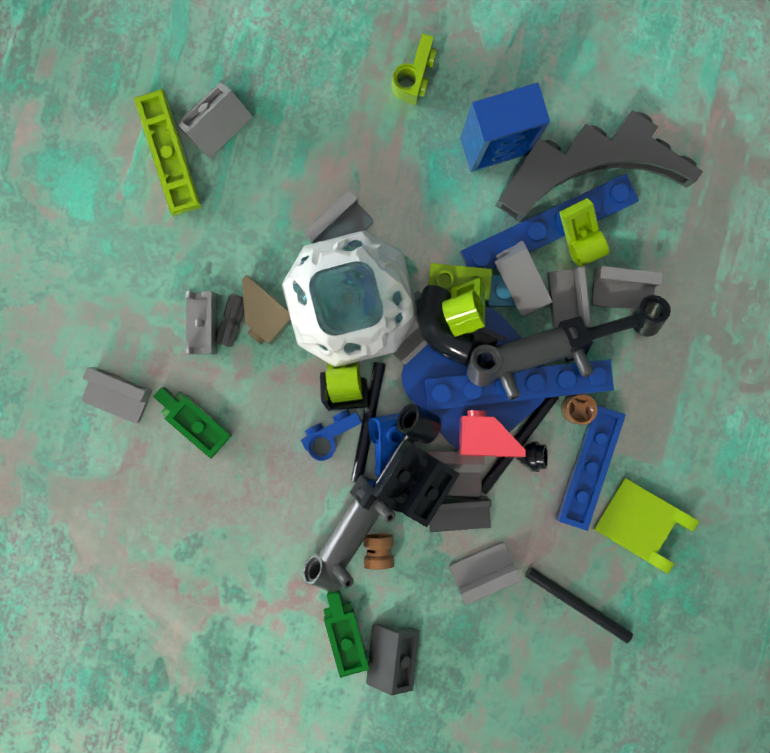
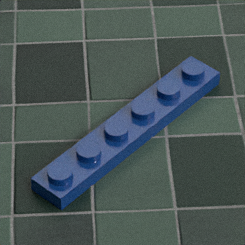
(548, 225)
(531, 383)

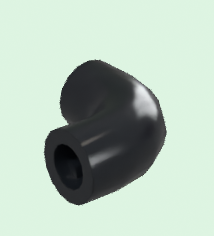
(435, 328)

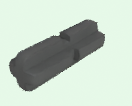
(228, 328)

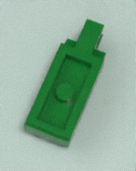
(193, 422)
(344, 636)

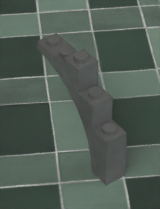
(591, 151)

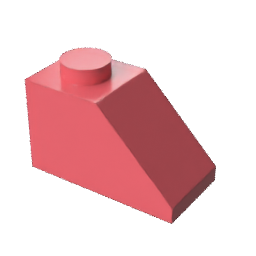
(486, 437)

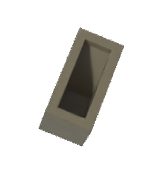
(263, 313)

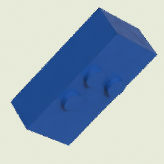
(504, 126)

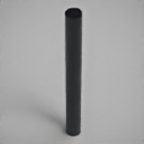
(369, 412)
(522, 437)
(579, 605)

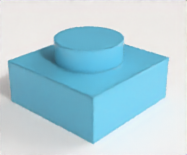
(499, 293)

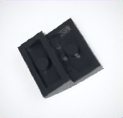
(415, 483)

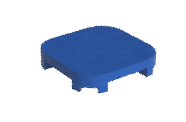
(430, 364)

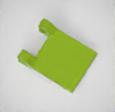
(641, 522)

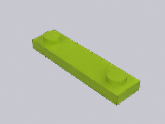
(167, 152)

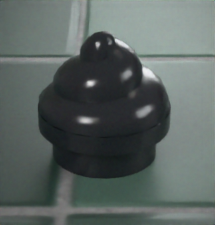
(536, 457)

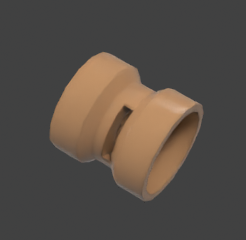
(584, 409)
(378, 551)

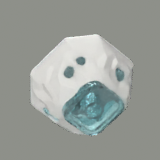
(381, 293)

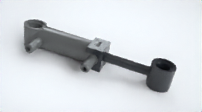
(567, 342)
(328, 567)

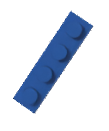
(590, 468)

